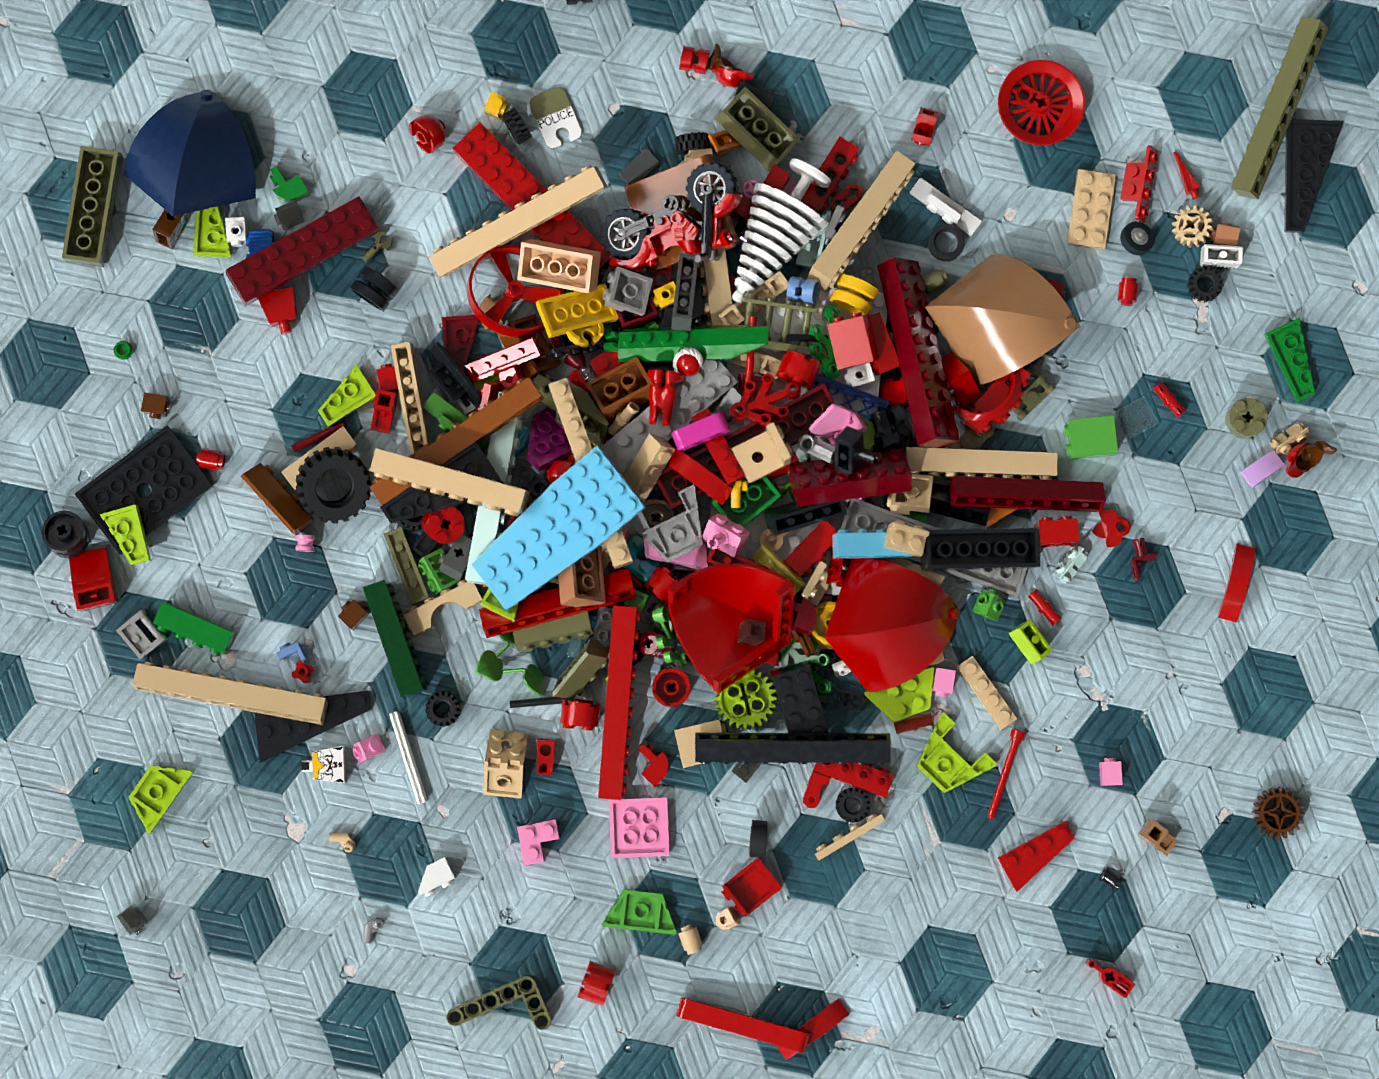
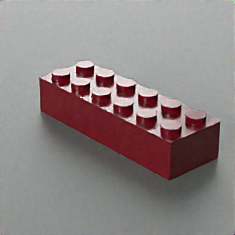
(820, 483)

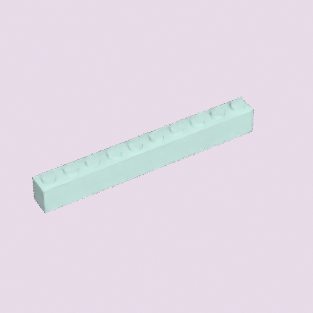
(489, 521)

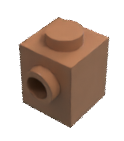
(1225, 235)

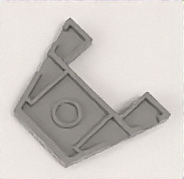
(677, 534)

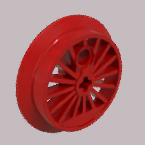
(1068, 119)

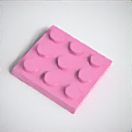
(639, 827)

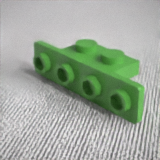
(448, 415)

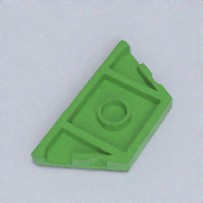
(640, 912)

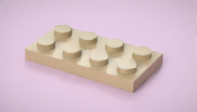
(1091, 209)

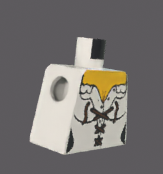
(327, 765)

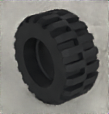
(341, 508)

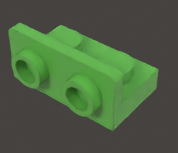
(430, 568)

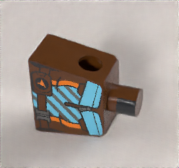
(168, 229)

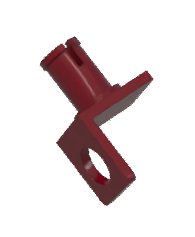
(1142, 557)

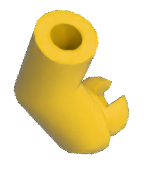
(736, 493)

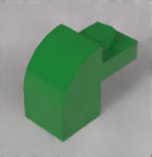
(288, 191)

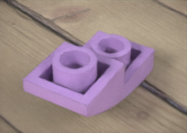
(1262, 469)

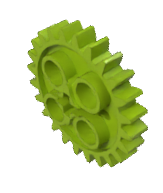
(762, 695)

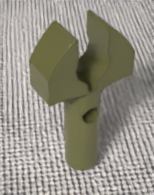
(378, 245)

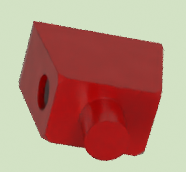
(280, 308)

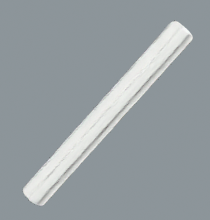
(408, 757)

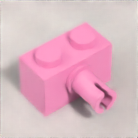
(725, 535)

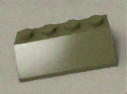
(757, 129)

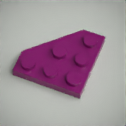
(547, 440)

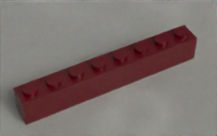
(1027, 494)

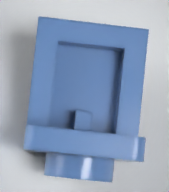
(288, 650)

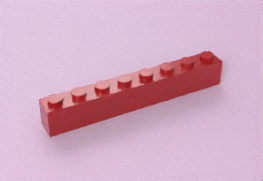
(547, 607)

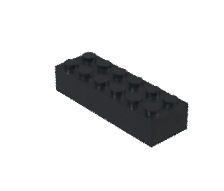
(981, 549)

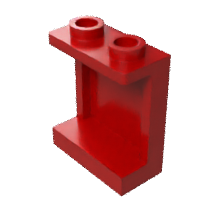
(750, 887)

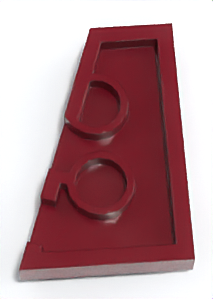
(459, 337)

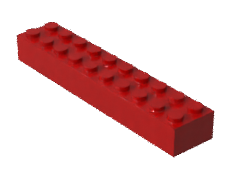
(515, 184)

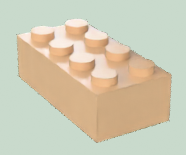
(559, 265)

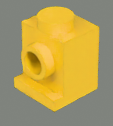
(496, 106)

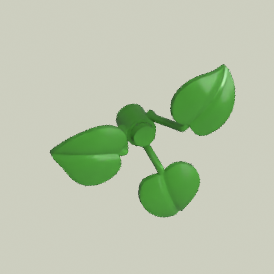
(491, 667)

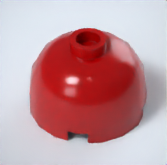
(429, 132)

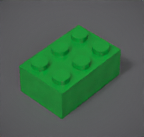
(754, 501)

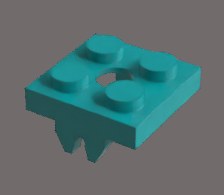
(638, 568)

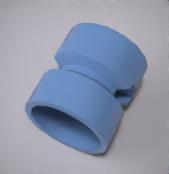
(807, 290)

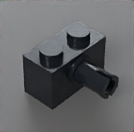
(851, 452)

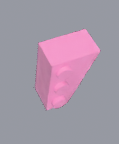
(694, 559)

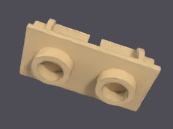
(1297, 435)

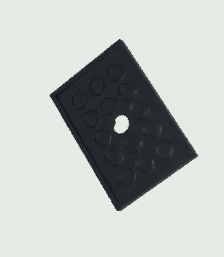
(161, 464)

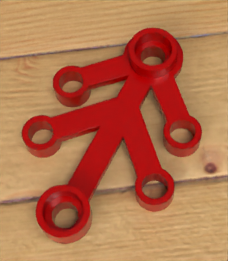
(762, 402)

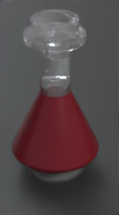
(578, 362)

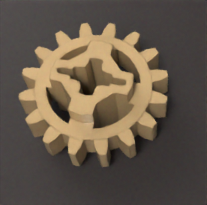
(1202, 219)

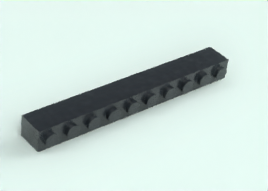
(793, 747)

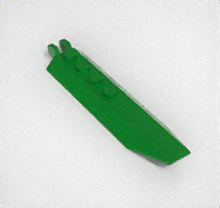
(664, 343)

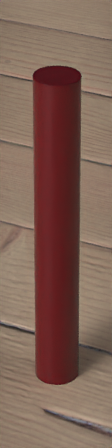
(316, 437)

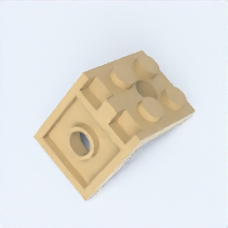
(773, 449)
(504, 763)

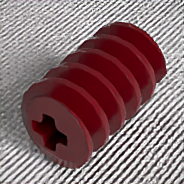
(648, 646)

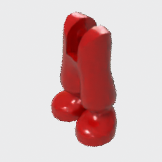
(661, 398)

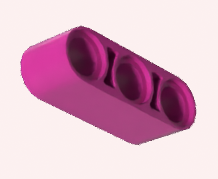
(700, 431)

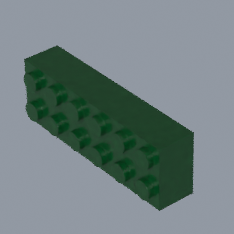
(394, 638)

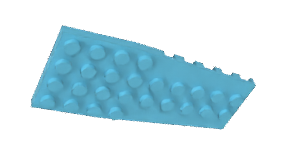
(559, 528)

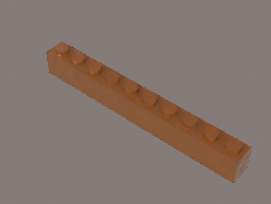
(475, 429)

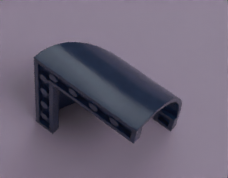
(192, 156)

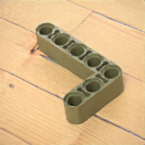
(501, 999)

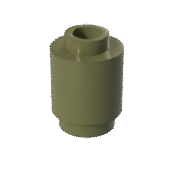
(934, 280)

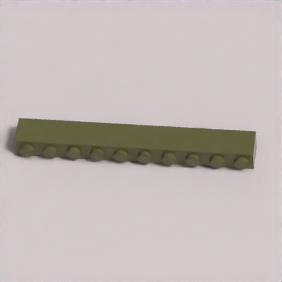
(1279, 108)

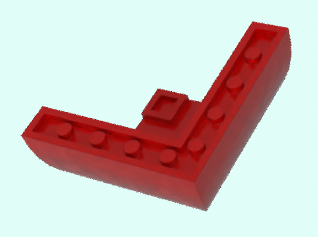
(708, 614)
(889, 623)

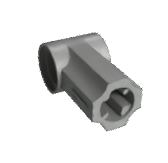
(819, 448)

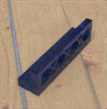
(854, 393)

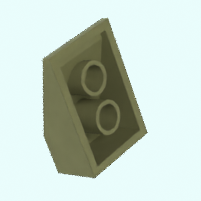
(592, 418)

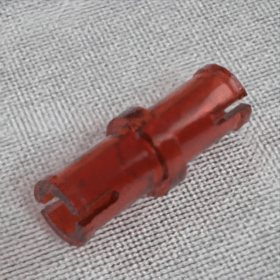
(913, 723)

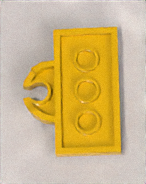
(576, 315)

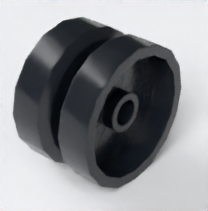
(375, 287)
(65, 534)

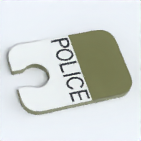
(552, 113)

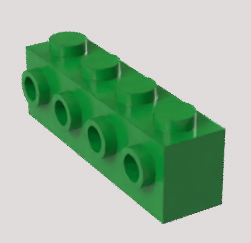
(193, 628)

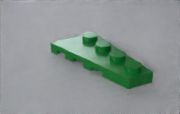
(1289, 351)

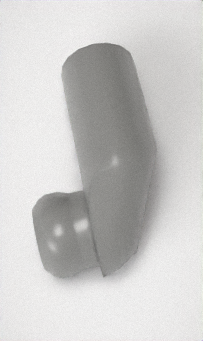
(370, 928)

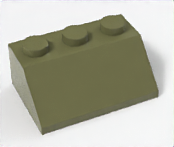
(581, 670)

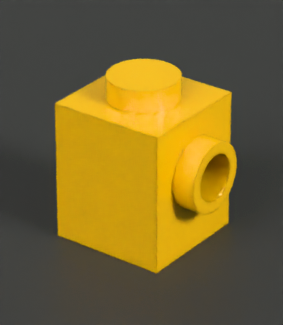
(664, 296)

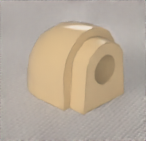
(728, 918)

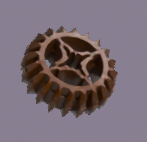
(1278, 804)

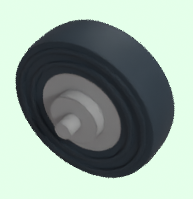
(1137, 238)

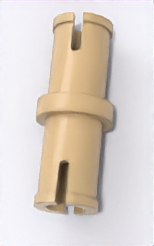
(623, 418)

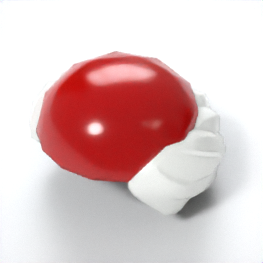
(688, 361)

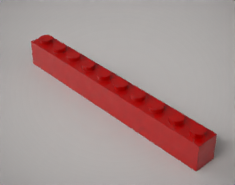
(617, 702)

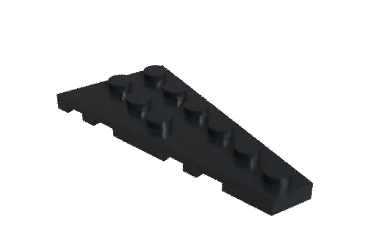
(1306, 161)
(418, 502)
(280, 734)

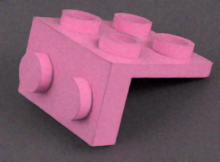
(834, 420)

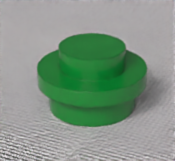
(123, 350)

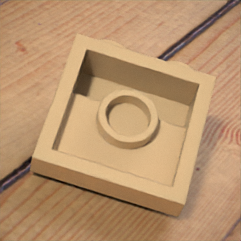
(915, 500)

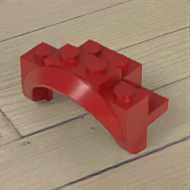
(995, 402)

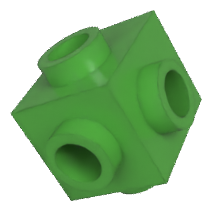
(989, 605)

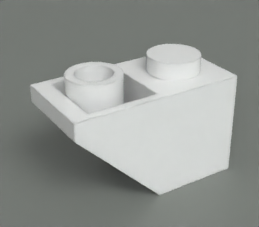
(435, 875)

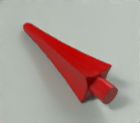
(1190, 185)

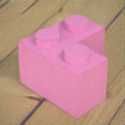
(531, 839)

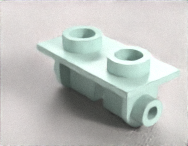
(1075, 556)

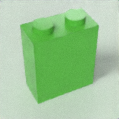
(1091, 437)

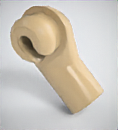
(345, 840)

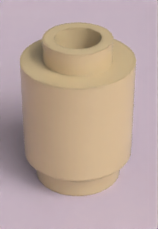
(690, 939)

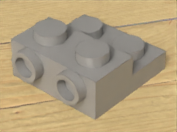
(627, 291)

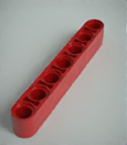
(743, 1025)

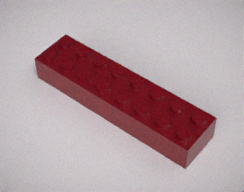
(302, 251)

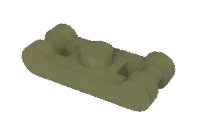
(1033, 397)

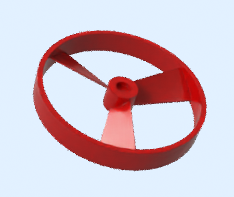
(514, 292)

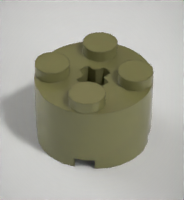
(1237, 424)

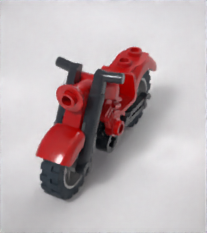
(676, 223)

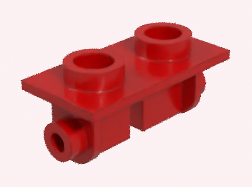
(836, 572)

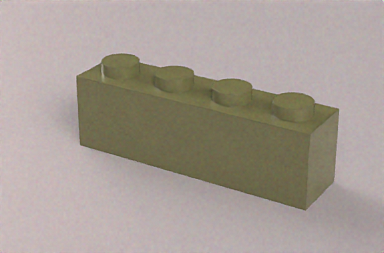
(554, 631)

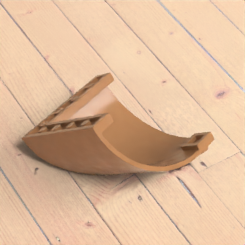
(1001, 317)

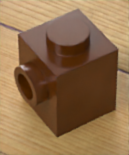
(156, 405)
(353, 613)

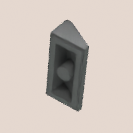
(639, 167)
(726, 401)

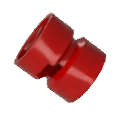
(687, 60)

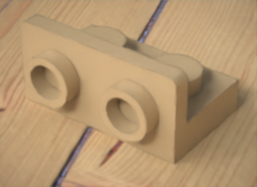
(906, 538)
(817, 584)

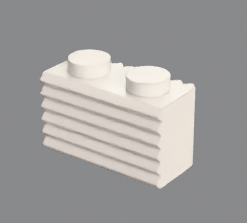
(1221, 256)

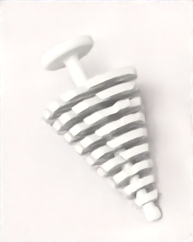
(778, 227)

